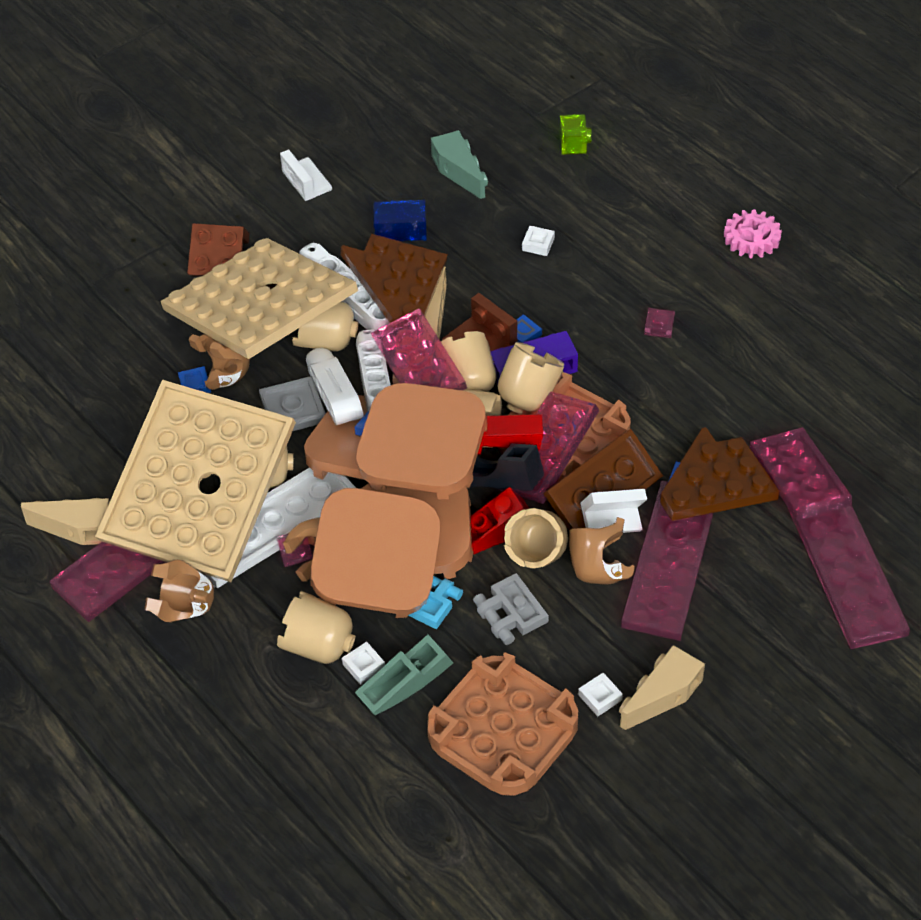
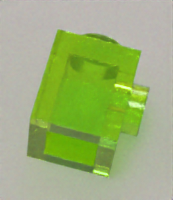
(574, 134)

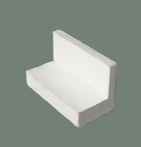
(304, 176)
(603, 508)

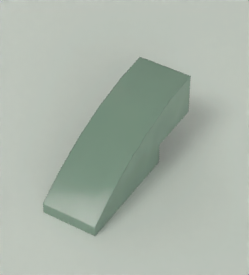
(404, 676)

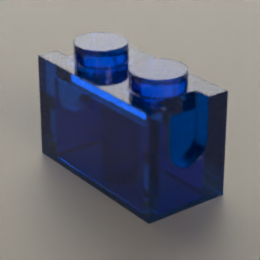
(400, 220)

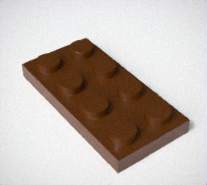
(615, 467)

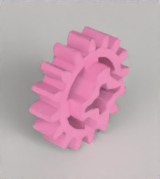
(752, 233)

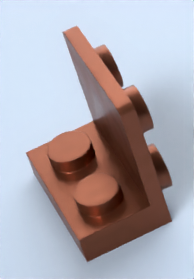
(214, 246)
(491, 320)

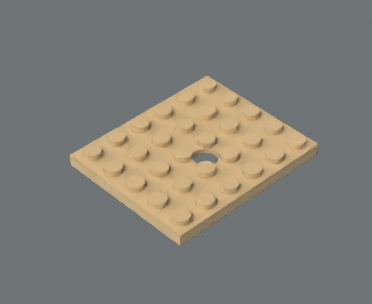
(245, 313)
(159, 494)

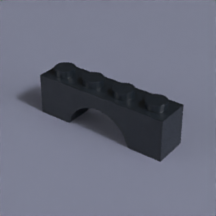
(516, 468)

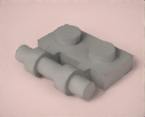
(519, 605)

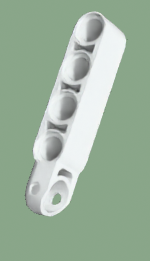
(362, 304)
(372, 367)
(334, 386)

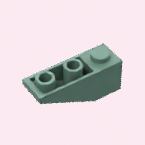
(456, 162)

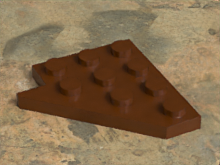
(396, 274)
(716, 479)

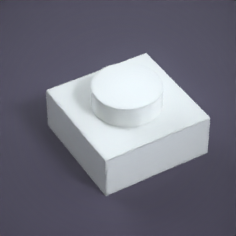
(538, 240)
(363, 663)
(600, 694)

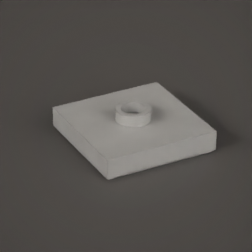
(296, 400)

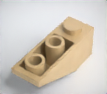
(67, 518)
(669, 685)

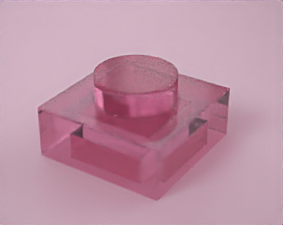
(659, 322)
(300, 554)

